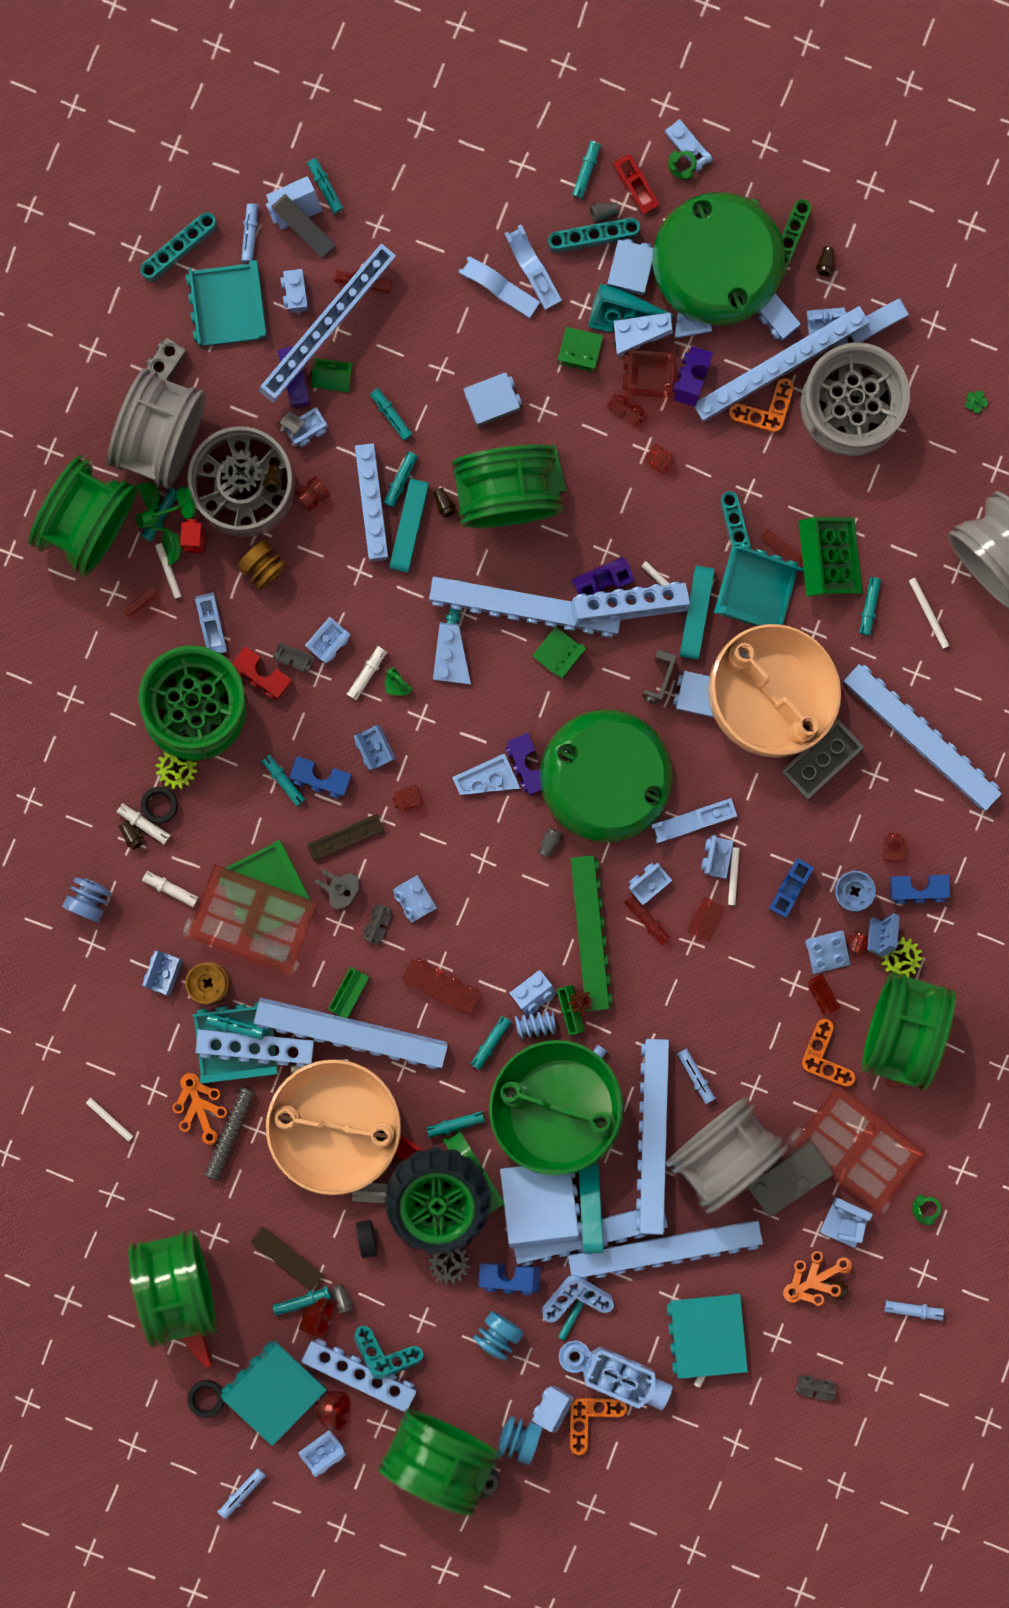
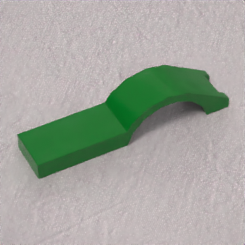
(459, 1144)

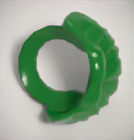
(686, 174)
(395, 685)
(920, 1200)

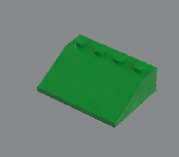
(830, 556)

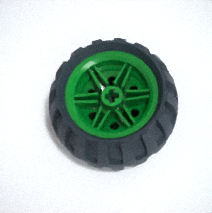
(437, 1167)

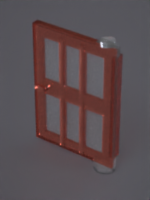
(252, 920)
(861, 1148)

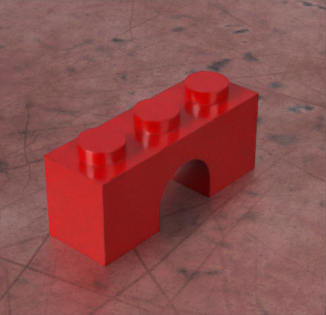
(193, 536)
(246, 665)

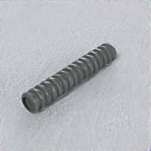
(230, 1133)

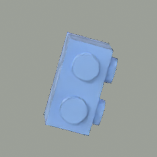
(295, 291)
(552, 1408)

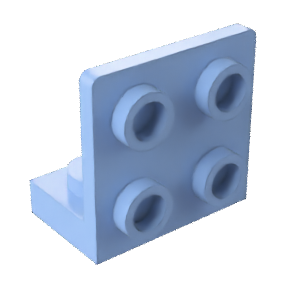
(717, 857)
(839, 1210)

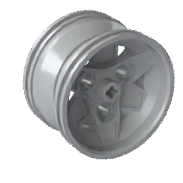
(985, 547)

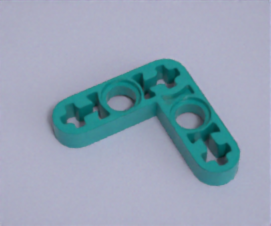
(380, 1360)

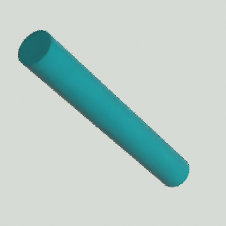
(572, 1317)

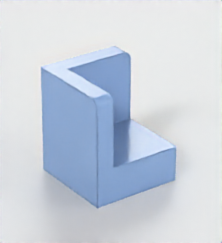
(851, 1230)

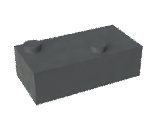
(823, 760)
(790, 1177)

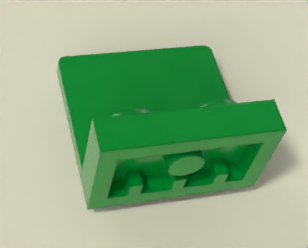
(579, 349)
(558, 653)

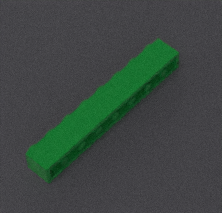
(589, 931)

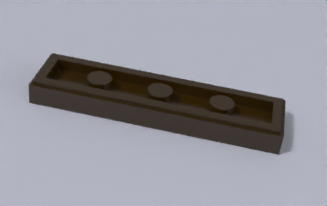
(345, 837)
(286, 1258)

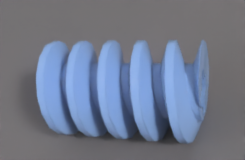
(535, 1024)

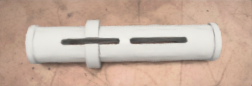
(367, 672)
(136, 819)
(165, 886)

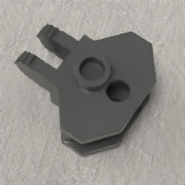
(338, 887)

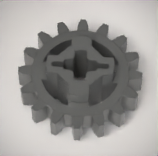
(248, 464)
(458, 1265)

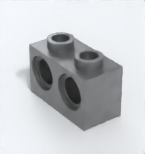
(171, 363)

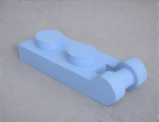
(686, 141)

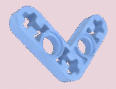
(576, 1292)

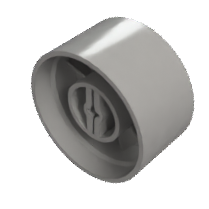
(225, 496)

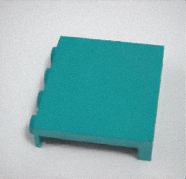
(227, 304)
(756, 587)
(218, 1069)
(707, 1336)
(272, 1392)

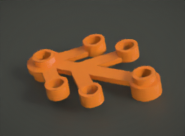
(198, 1105)
(814, 1280)

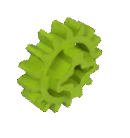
(186, 766)
(904, 949)

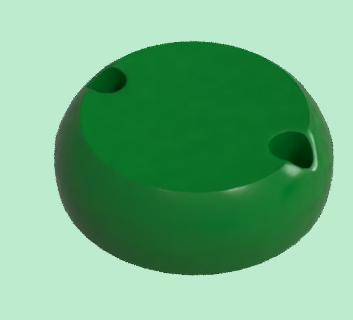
(718, 258)
(607, 775)
(556, 1108)

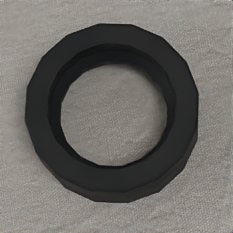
(159, 790)
(366, 1239)
(191, 1398)

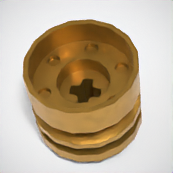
(263, 567)
(197, 985)

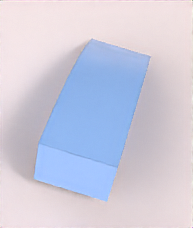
(881, 320)
(210, 622)

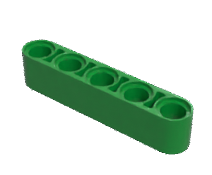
(793, 236)

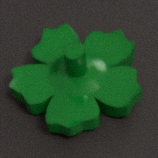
(975, 401)

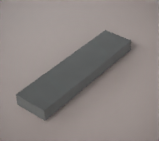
(303, 225)

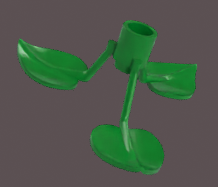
(151, 517)

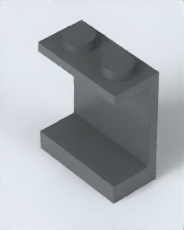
(665, 658)

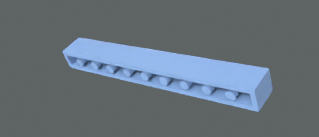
(327, 323)
(781, 364)
(513, 604)
(921, 737)
(350, 1032)
(654, 1137)
(666, 1249)

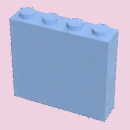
(539, 1207)

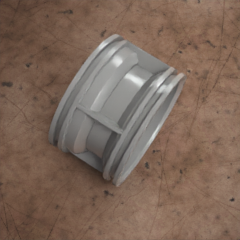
(887, 377)
(156, 428)
(727, 1155)

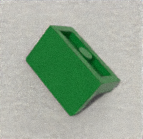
(331, 375)

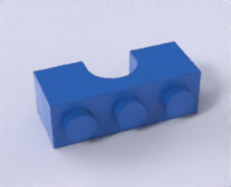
(303, 773)
(790, 888)
(902, 890)
(493, 1277)

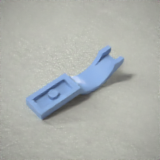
(532, 267)
(500, 287)
(694, 820)

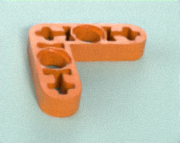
(772, 414)
(817, 1056)
(589, 1411)

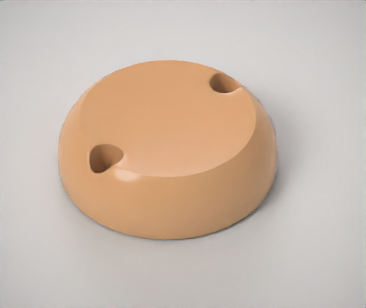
(774, 691)
(333, 1127)

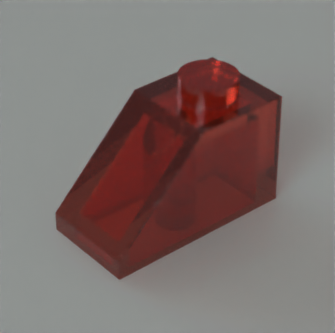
(319, 1317)

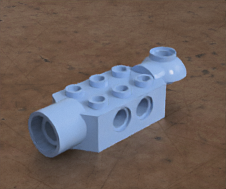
(616, 1375)

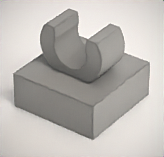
(292, 422)

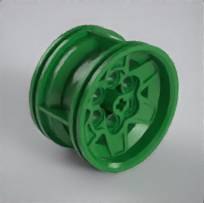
(507, 486)
(82, 515)
(184, 664)
(908, 1031)
(172, 1288)
(439, 1462)

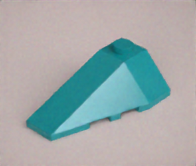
(615, 304)

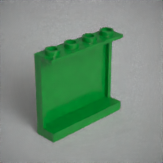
(273, 868)

